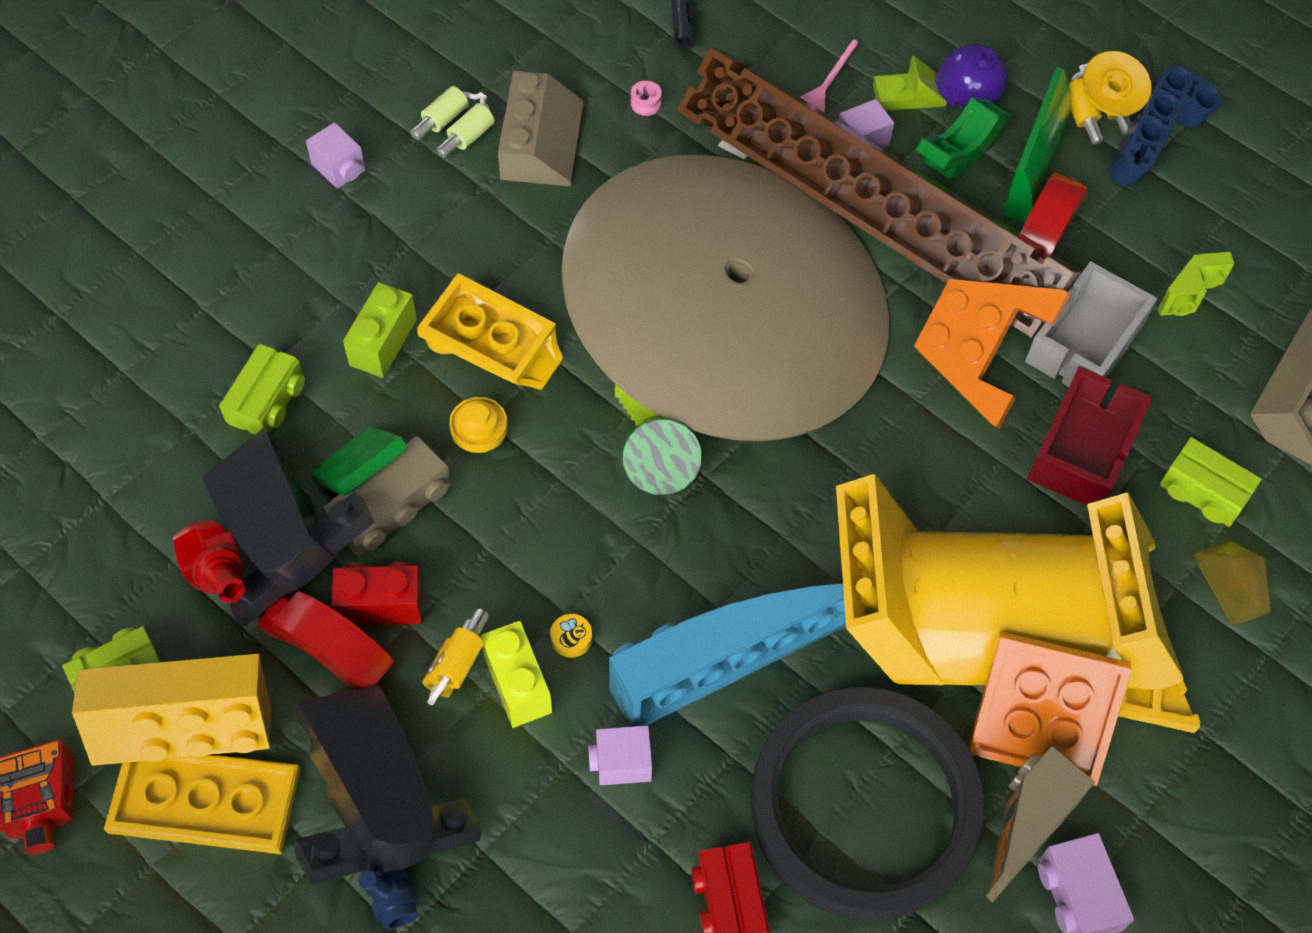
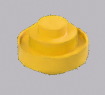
(478, 424)

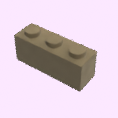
(398, 493)

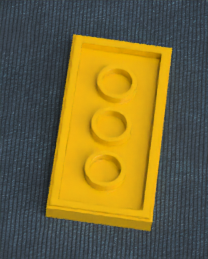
(206, 801)

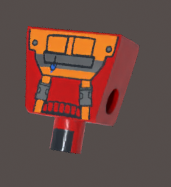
(36, 794)

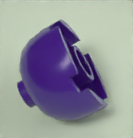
(971, 73)

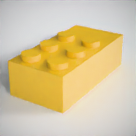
(172, 709)

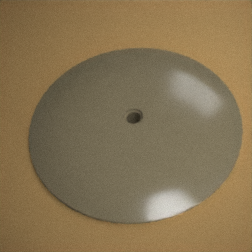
(725, 298)

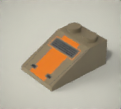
(1041, 801)

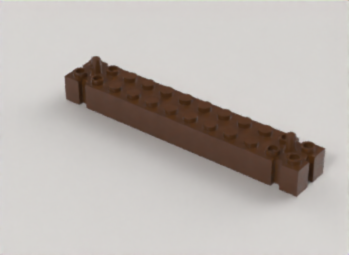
(867, 183)

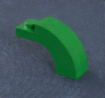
(966, 139)

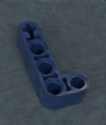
(1174, 96)

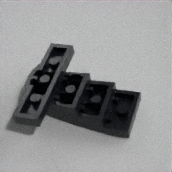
(277, 523)
(373, 791)

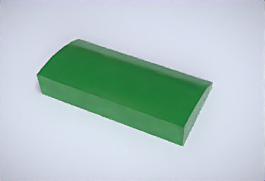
(1040, 149)

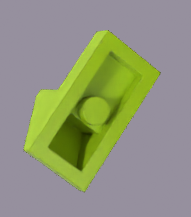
(909, 90)

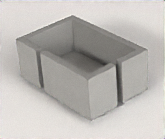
(1093, 327)

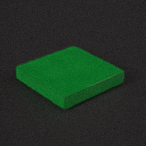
(358, 460)

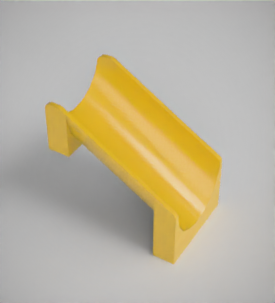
(937, 600)

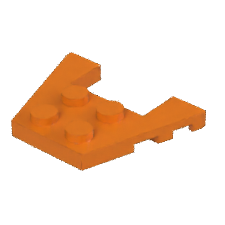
(969, 329)

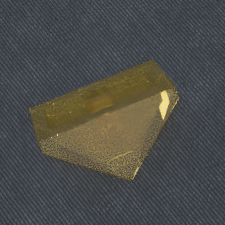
(1237, 581)

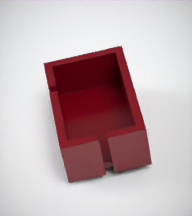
(1088, 442)

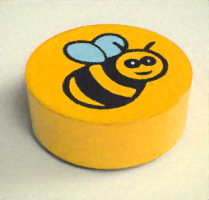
(571, 635)

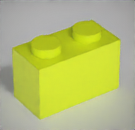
(516, 674)

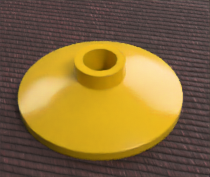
(1124, 75)

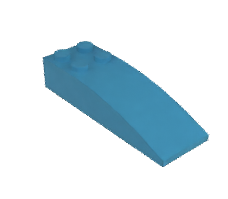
(718, 649)

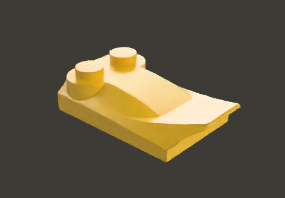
(492, 333)

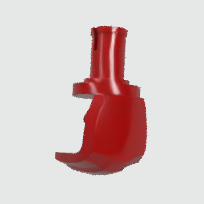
(210, 560)

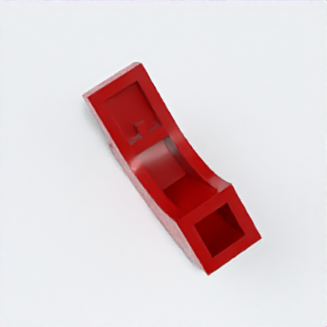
(1054, 212)
(327, 638)

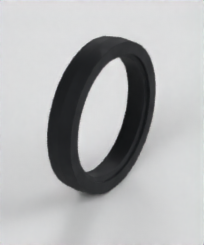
(919, 723)

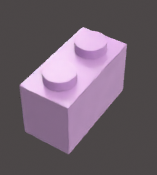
(1084, 887)

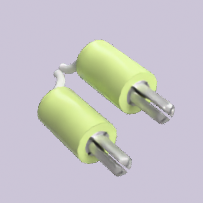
(465, 129)

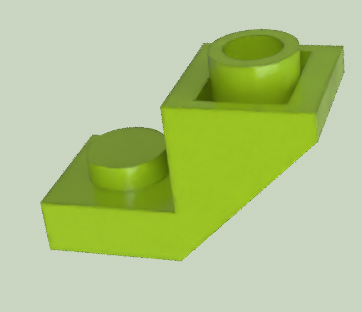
(1190, 285)

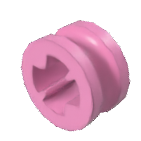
(649, 106)

